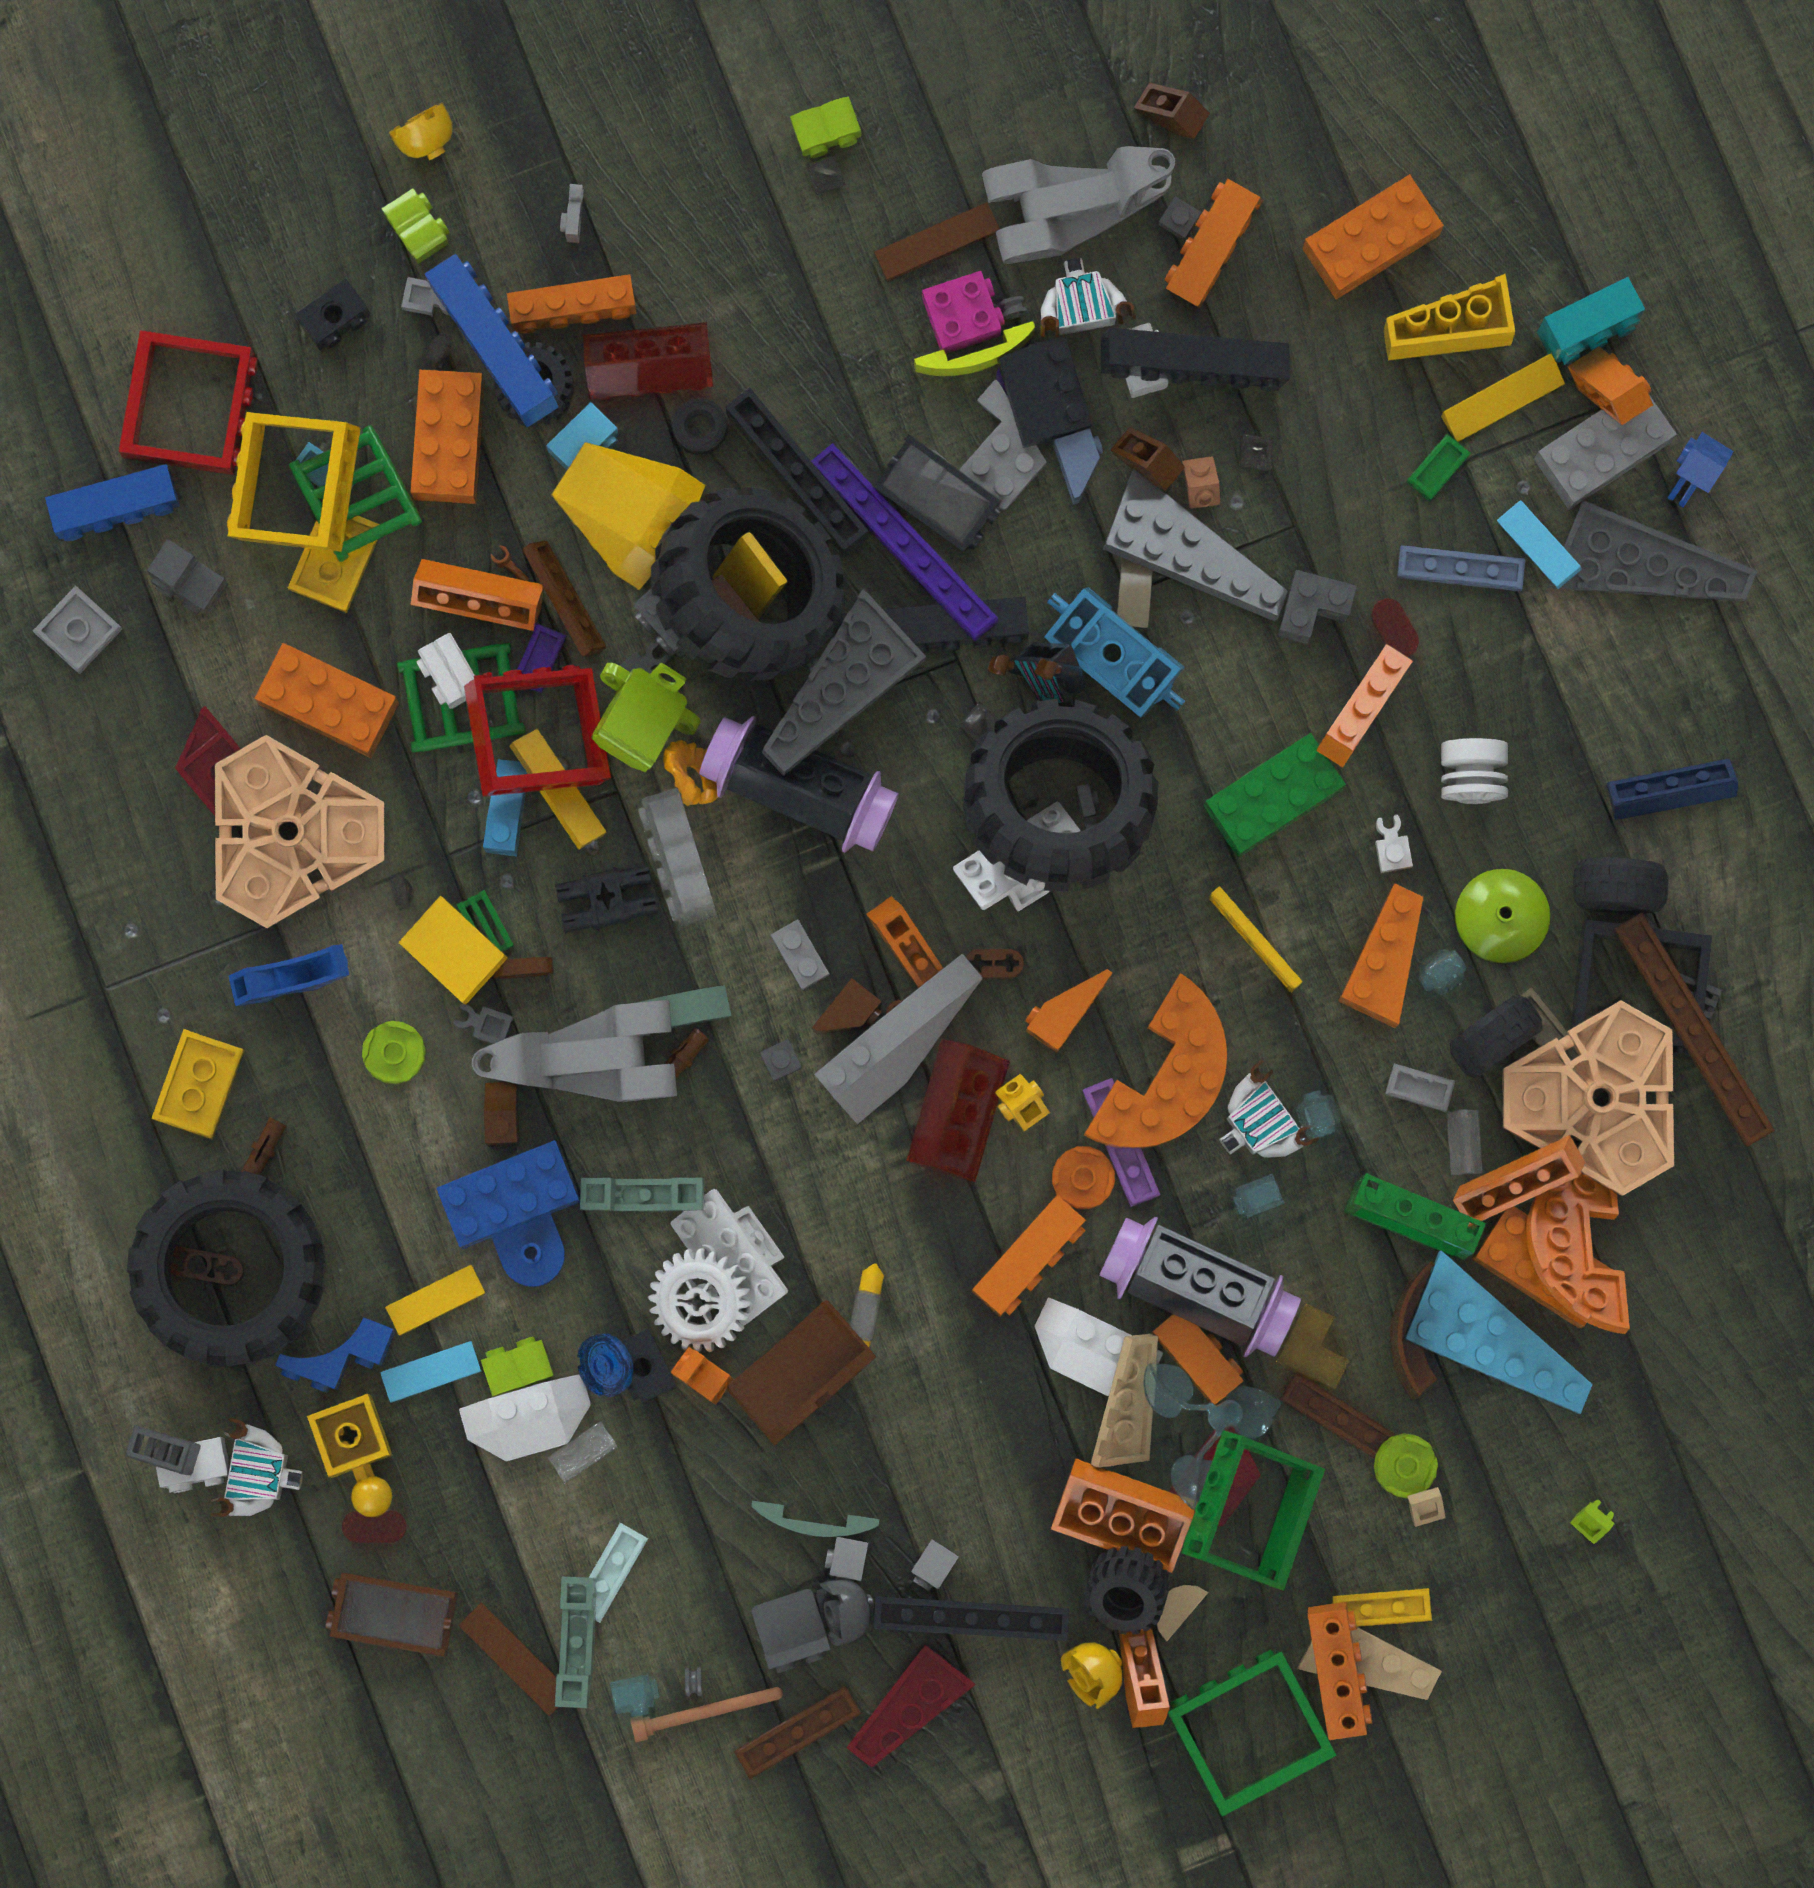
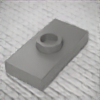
(1420, 1087)

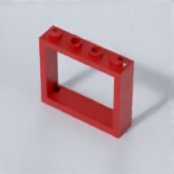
(137, 398)
(543, 677)

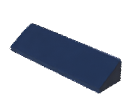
(1672, 789)

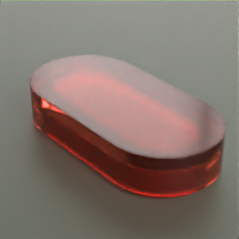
(1395, 626)
(380, 1529)

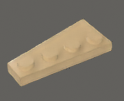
(1127, 1416)
(1386, 1667)

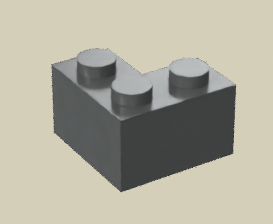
(180, 574)
(1310, 597)

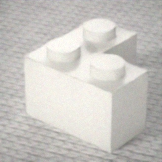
(210, 1467)

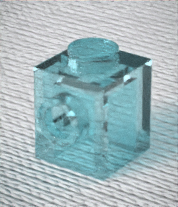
(634, 1695)

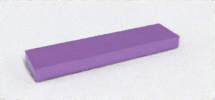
(1128, 1162)

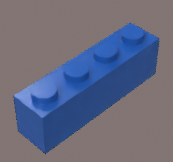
(112, 502)

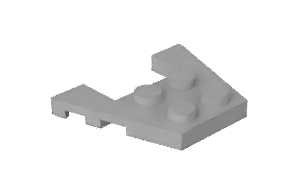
(1001, 461)

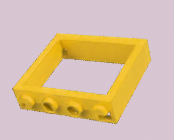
(336, 491)

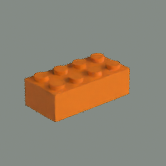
(1372, 237)
(447, 436)
(327, 700)
(1508, 1257)
(1122, 1512)

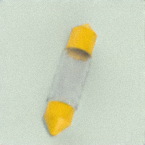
(867, 1303)

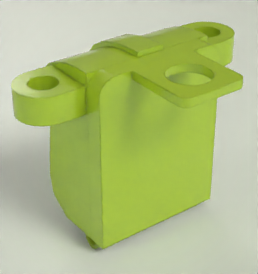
(642, 714)

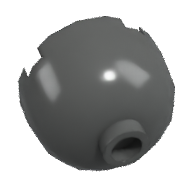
(845, 1610)

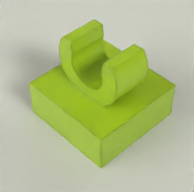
(1593, 1522)

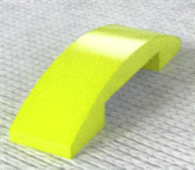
(938, 365)

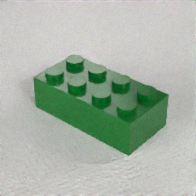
(1274, 795)

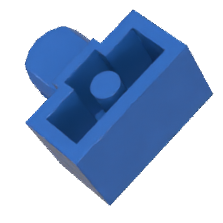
(1701, 465)

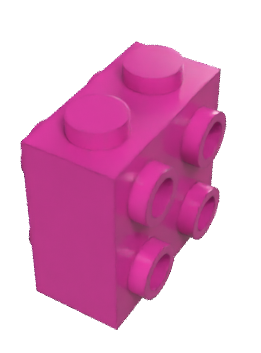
(963, 312)

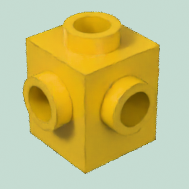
(1022, 1102)

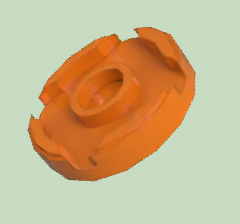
(1083, 1177)

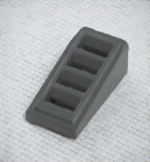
(188, 1457)

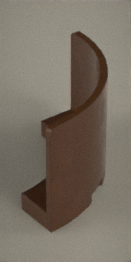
(1410, 1358)
(801, 1372)

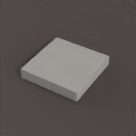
(77, 629)

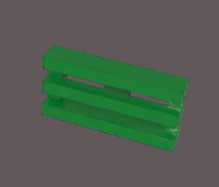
(472, 901)

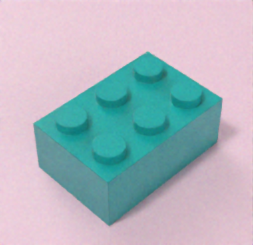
(1591, 321)

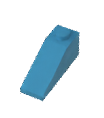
(505, 815)

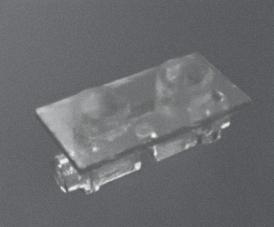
(1464, 1142)
(582, 1452)

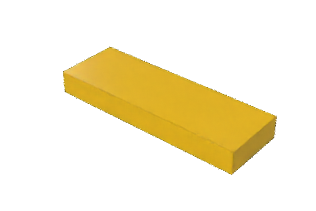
(435, 1300)
(1388, 1607)

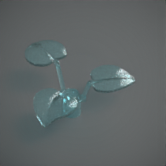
(1244, 1409)

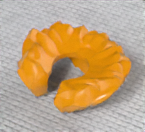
(676, 760)

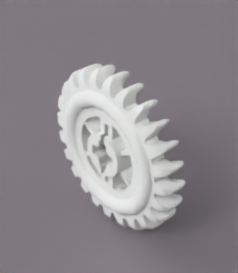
(728, 1302)

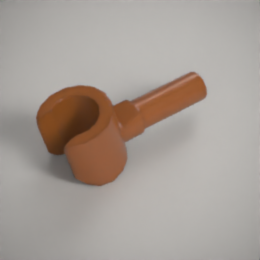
(507, 563)

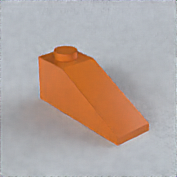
(904, 941)
(1062, 1013)
(1143, 1679)

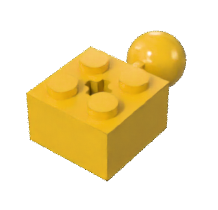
(370, 1494)

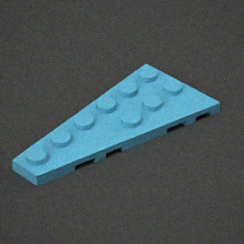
(1477, 1331)

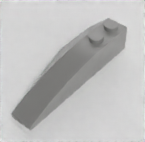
(896, 1044)

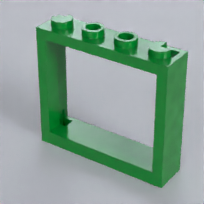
(1414, 1217)
(1288, 1523)
(1212, 1690)

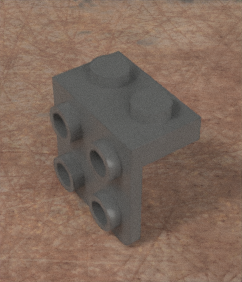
(790, 1630)

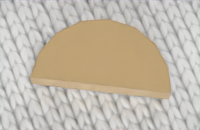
(1178, 1607)

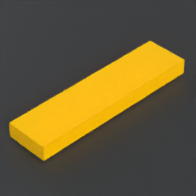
(565, 803)
(1255, 939)

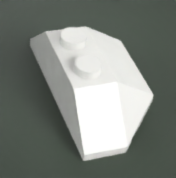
(1080, 1345)
(527, 1418)

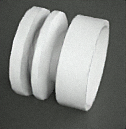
(1474, 765)

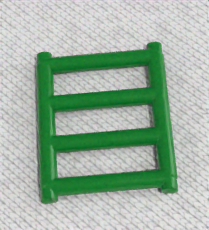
(396, 489)
(452, 737)

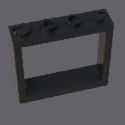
(1668, 938)

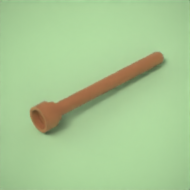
(644, 1726)

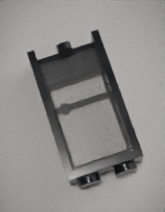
(938, 494)

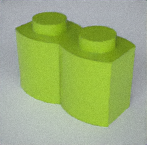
(826, 127)
(416, 226)
(517, 1367)

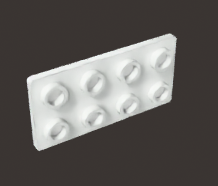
(987, 881)
(742, 1241)

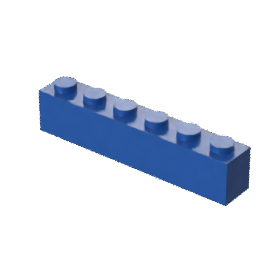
(491, 340)

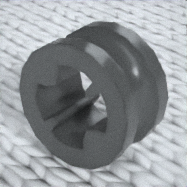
(1013, 307)
(693, 1681)

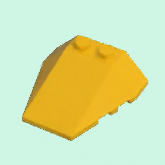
(624, 506)

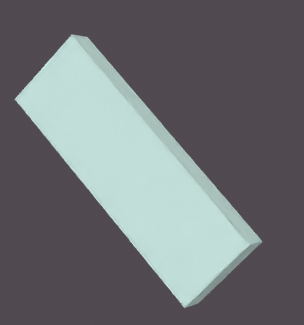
(615, 1566)

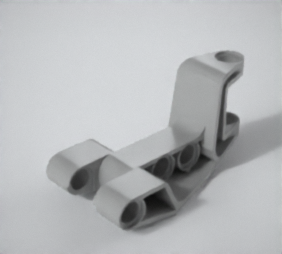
(1072, 203)
(590, 1057)

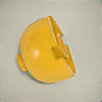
(424, 133)
(1094, 1672)

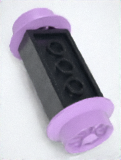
(815, 791)
(1201, 1286)

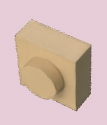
(1426, 1507)

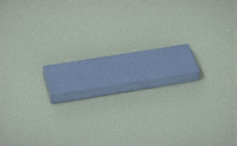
(1461, 568)

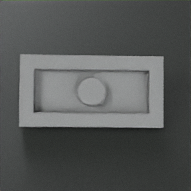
(799, 954)

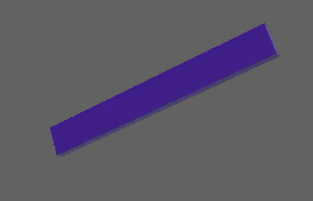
(905, 543)

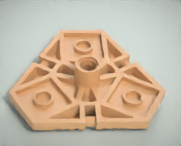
(262, 871)
(1553, 1096)

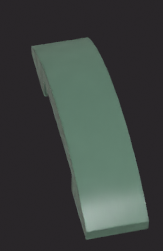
(697, 1006)
(642, 1194)
(775, 1513)
(577, 1642)

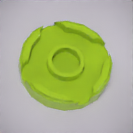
(393, 1052)
(1405, 1465)

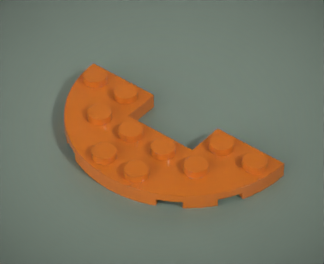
(1183, 1085)
(1563, 1252)

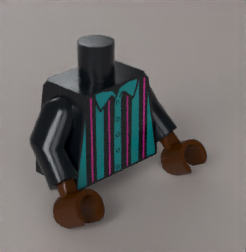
(1048, 670)

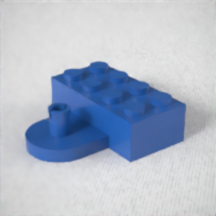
(514, 1208)

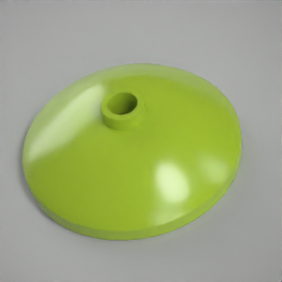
(1490, 934)

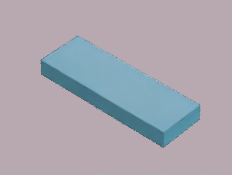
(1539, 544)
(431, 1371)

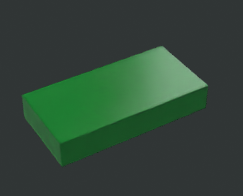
(1438, 467)

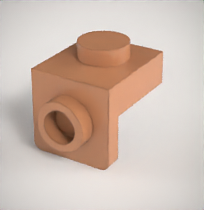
(1201, 482)

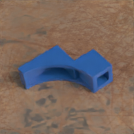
(290, 976)
(326, 1371)

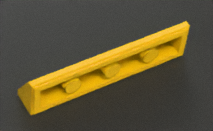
(1503, 398)

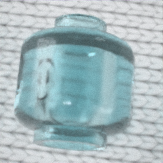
(1442, 971)
(1319, 1112)

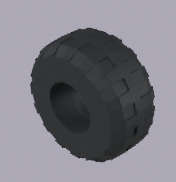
(1620, 885)
(1496, 1036)

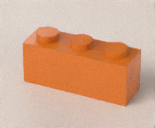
(1611, 385)
(1199, 1357)

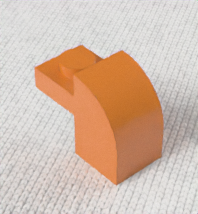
(702, 1375)

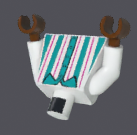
(1082, 302)
(1262, 1120)
(255, 1472)

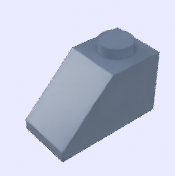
(1078, 460)

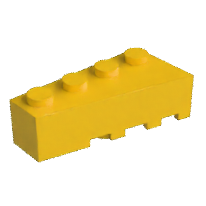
(1454, 323)

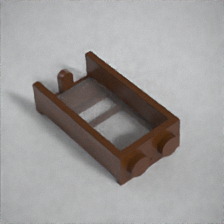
(392, 1614)

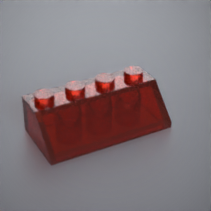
(647, 361)
(958, 1110)

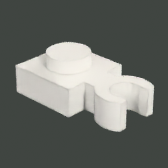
(1392, 851)

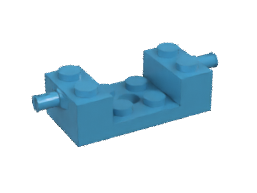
(1143, 671)

